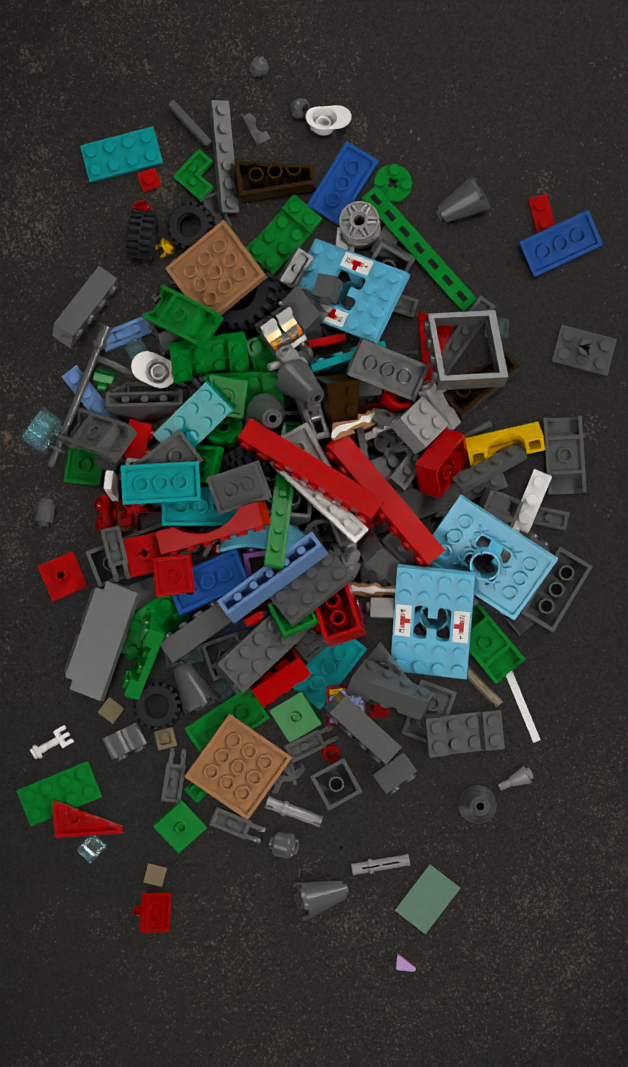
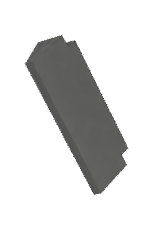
(100, 639)

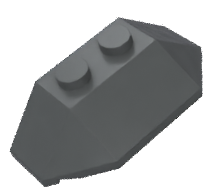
(143, 401)

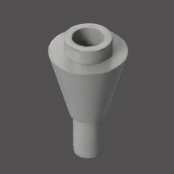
(520, 777)

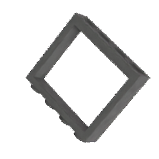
(466, 381)

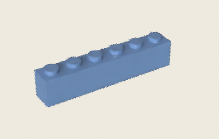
(271, 580)

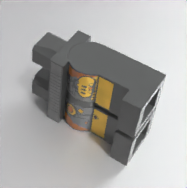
(281, 330)

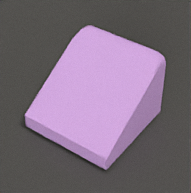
(403, 964)

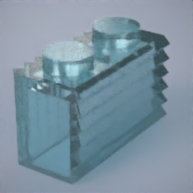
(42, 430)

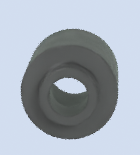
(44, 512)

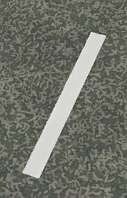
(522, 706)

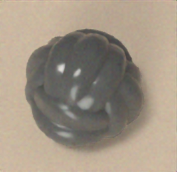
(259, 66)
(299, 108)

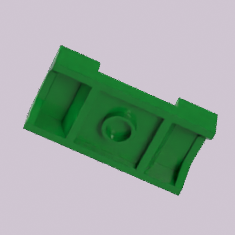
(284, 233)
(184, 317)
(220, 354)
(259, 382)
(491, 646)
(137, 674)

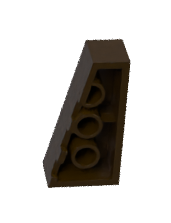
(272, 179)
(339, 400)
(467, 400)

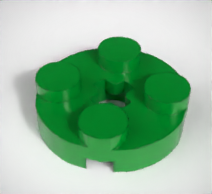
(397, 173)
(228, 437)

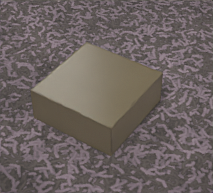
(111, 710)
(165, 738)
(155, 874)

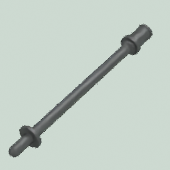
(99, 344)

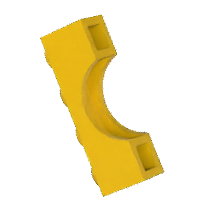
(527, 437)

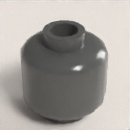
(284, 845)

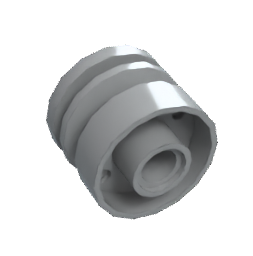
(360, 224)

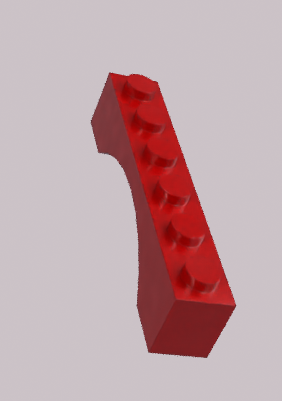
(248, 517)

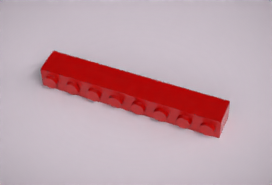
(310, 470)
(395, 511)

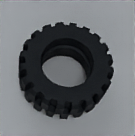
(264, 303)

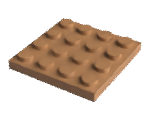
(216, 270)
(238, 766)

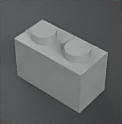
(380, 608)

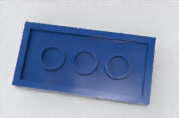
(342, 182)
(560, 243)
(212, 581)

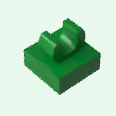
(104, 378)
(195, 792)

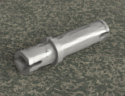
(293, 811)
(357, 868)

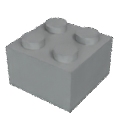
(419, 425)

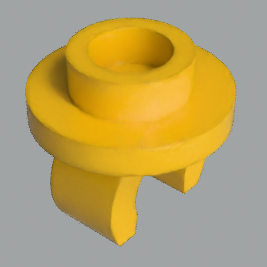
(167, 245)

